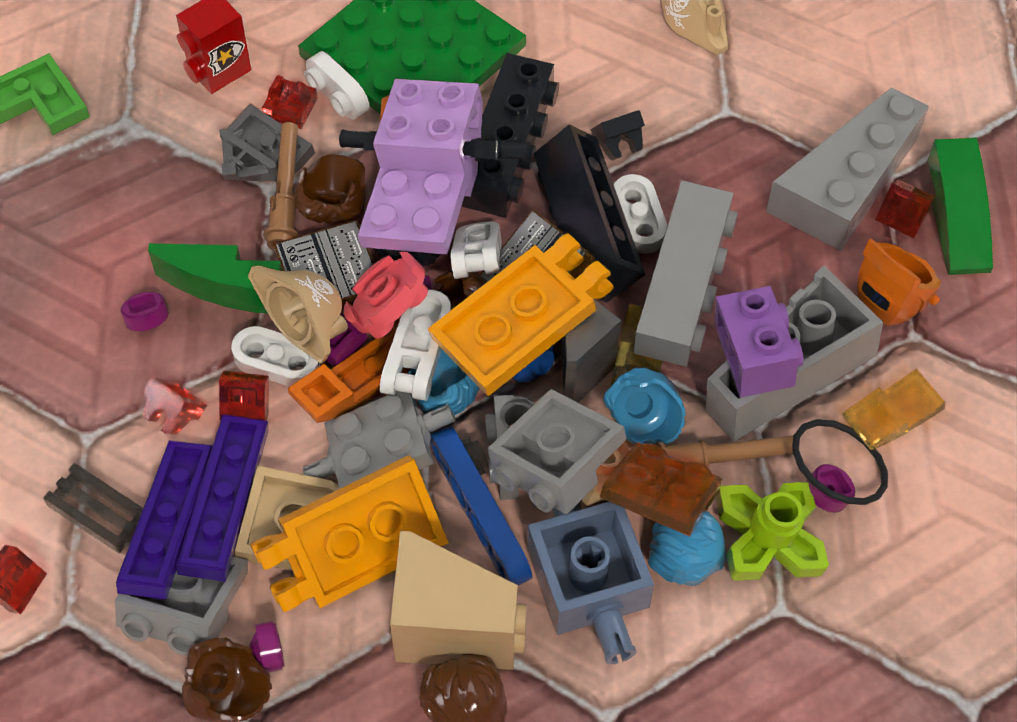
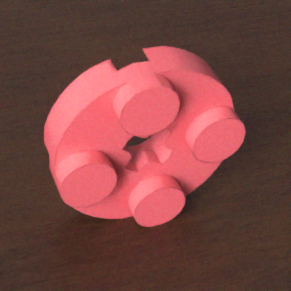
(386, 294)

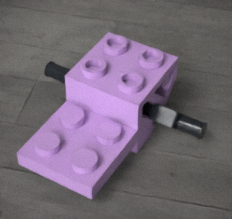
(425, 163)

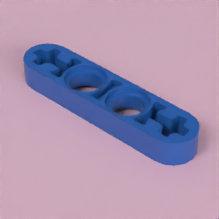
(480, 506)

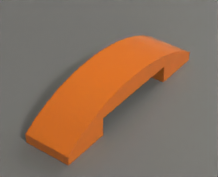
(346, 386)

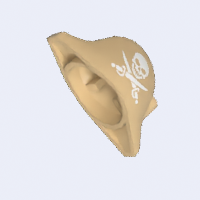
(698, 22)
(301, 307)

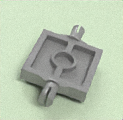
(377, 437)

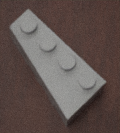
(846, 173)
(684, 274)
(835, 338)

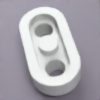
(337, 85)
(644, 215)
(277, 357)

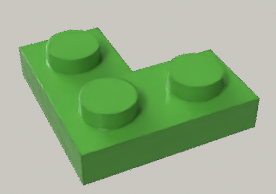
(45, 89)

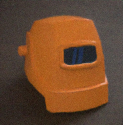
(895, 283)

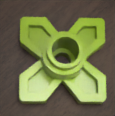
(770, 530)

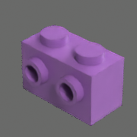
(757, 341)

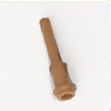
(283, 204)
(726, 452)

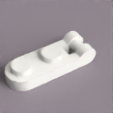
(476, 249)
(415, 349)

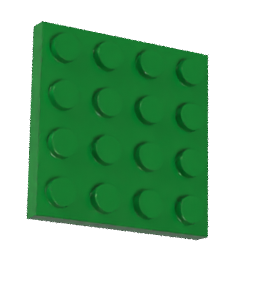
(414, 42)

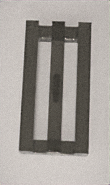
(69, 487)

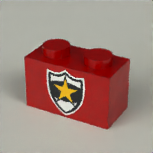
(213, 43)

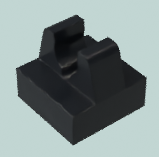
(625, 127)

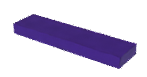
(222, 499)
(164, 522)

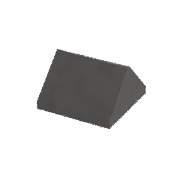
(589, 352)

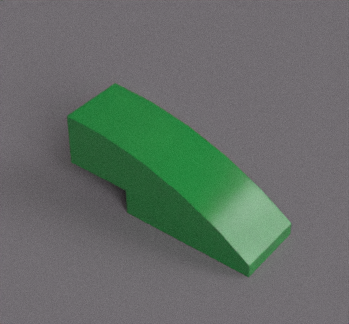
(961, 205)
(210, 273)

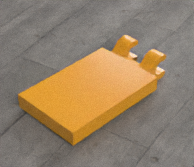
(520, 313)
(349, 535)

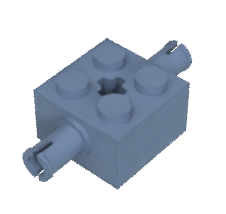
(596, 595)

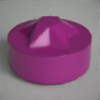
(144, 311)
(835, 480)
(267, 647)

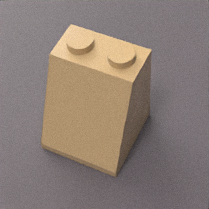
(452, 608)

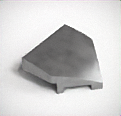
(253, 147)

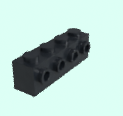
(517, 115)
(587, 204)

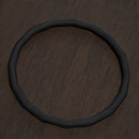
(832, 494)

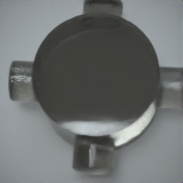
(476, 453)

